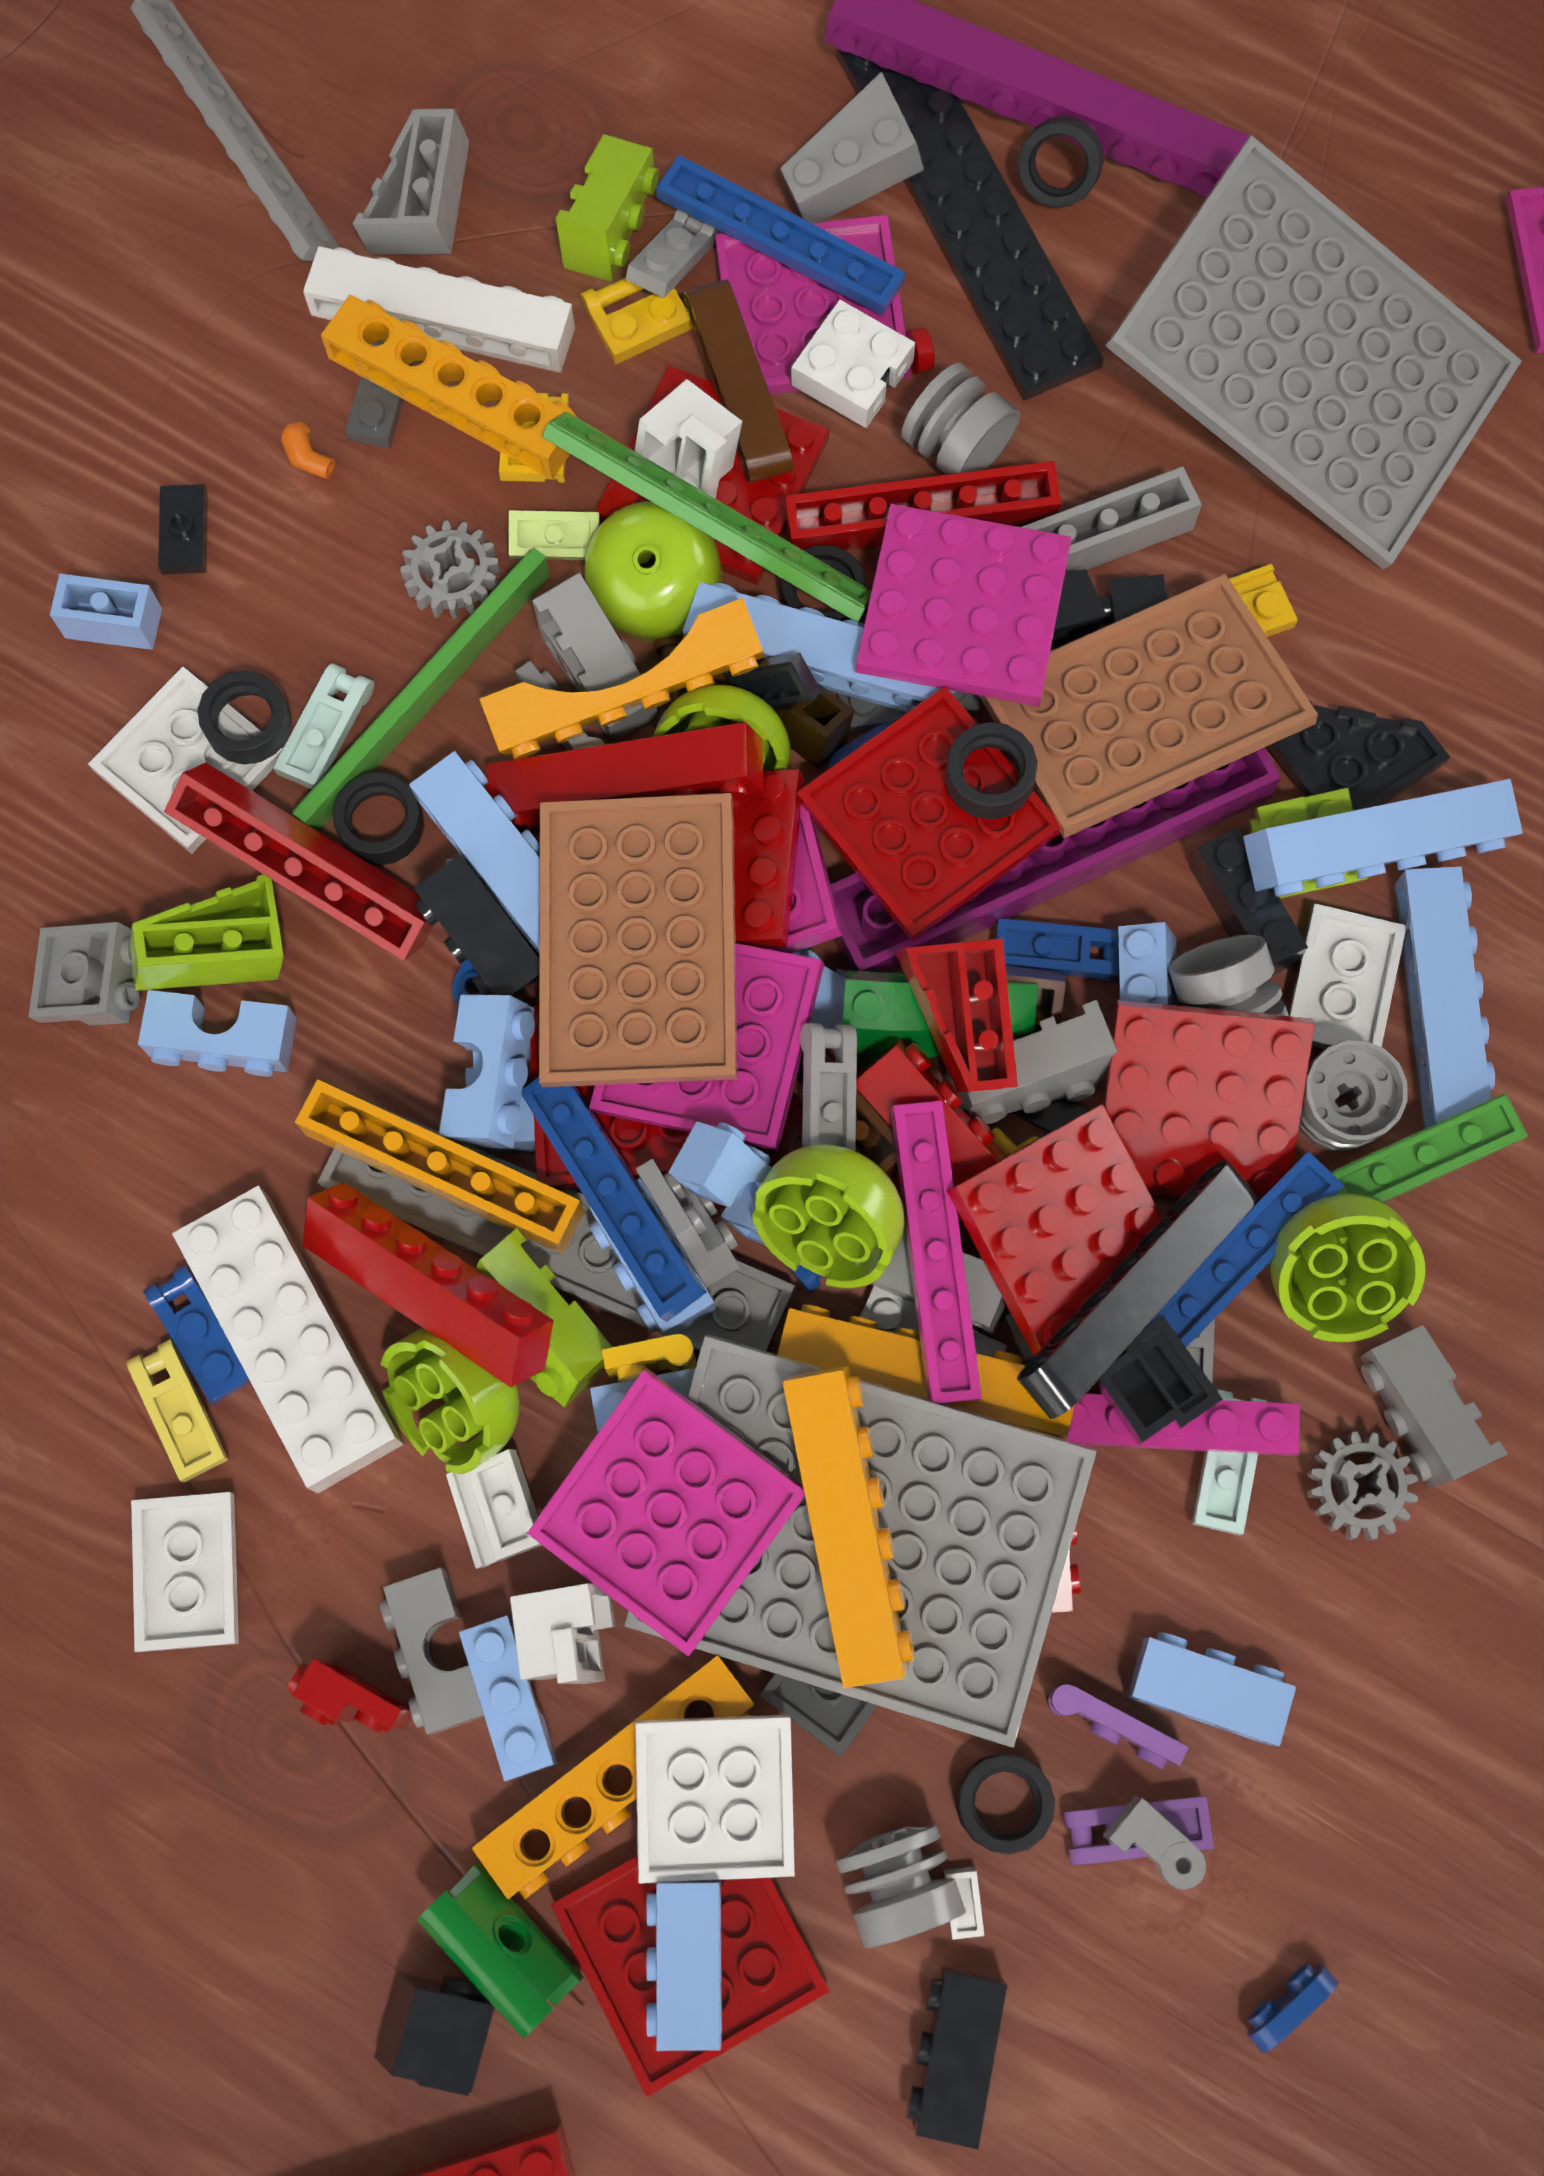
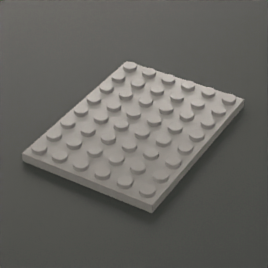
(1315, 353)
(975, 1530)

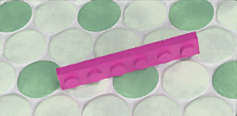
(935, 1253)
(1222, 1428)

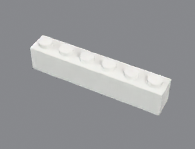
(447, 308)

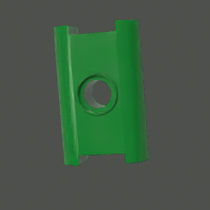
(500, 1950)

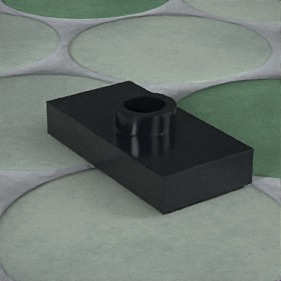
(183, 529)
(779, 680)

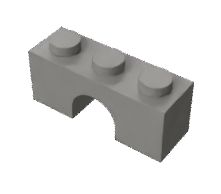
(416, 1611)

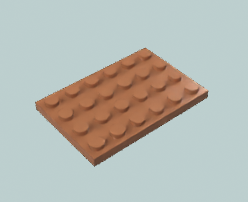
(1155, 705)
(637, 941)

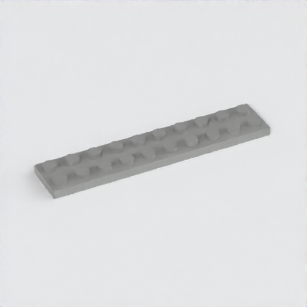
(745, 1301)

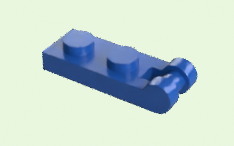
(1060, 948)
(198, 1335)

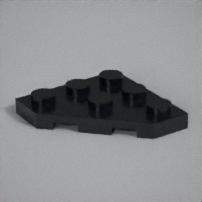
(1360, 753)

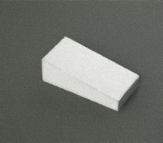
(971, 1922)

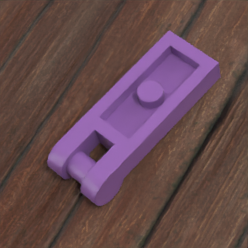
(1114, 1724)
(1185, 1814)

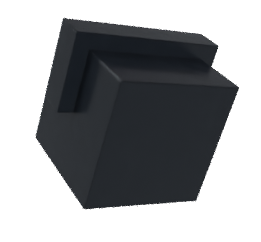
(1156, 1383)
(435, 2032)

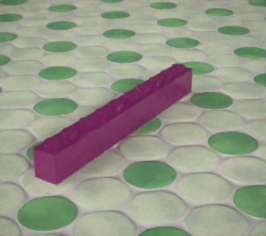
(1035, 87)

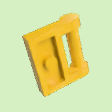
(638, 324)
(657, 1355)

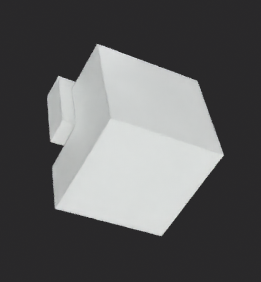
(690, 437)
(561, 1633)

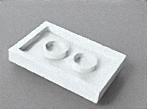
(1347, 975)
(184, 1572)

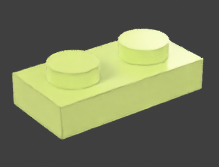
(552, 533)

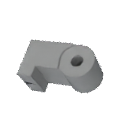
(1174, 1855)

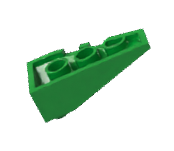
(885, 1010)

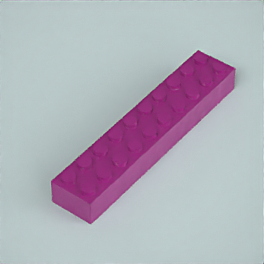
(1059, 865)

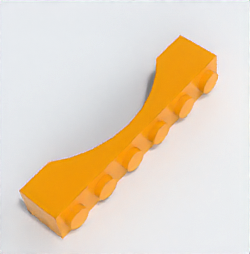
(715, 644)

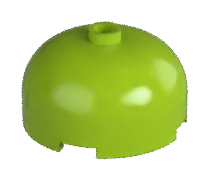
(655, 599)
(725, 706)
(829, 1211)
(1346, 1267)
(428, 1369)

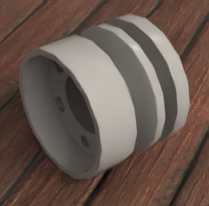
(960, 422)
(1228, 976)
(1375, 1089)
(900, 1886)

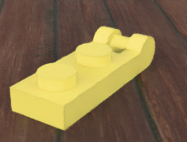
(177, 1412)

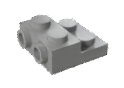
(84, 975)
(689, 1219)

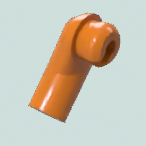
(300, 453)

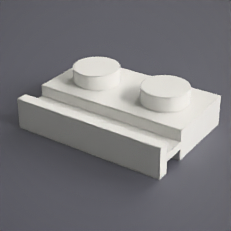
(495, 1509)

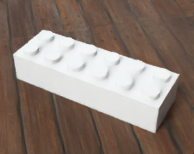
(287, 1340)

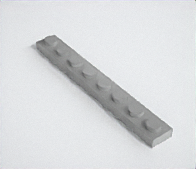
(234, 127)

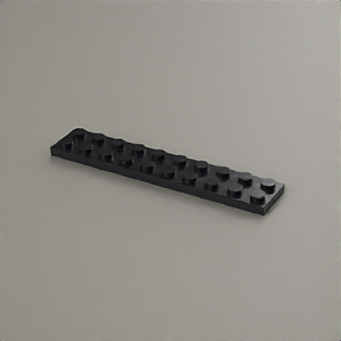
(986, 238)

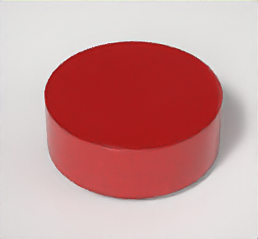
(924, 350)

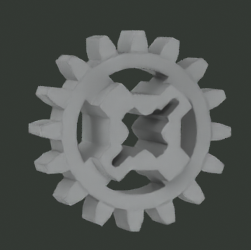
(439, 555)
(1380, 1497)

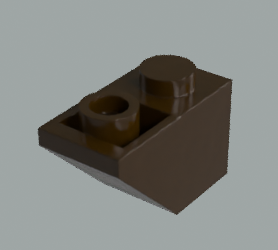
(817, 726)

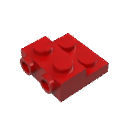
(338, 1695)

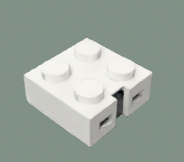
(852, 363)

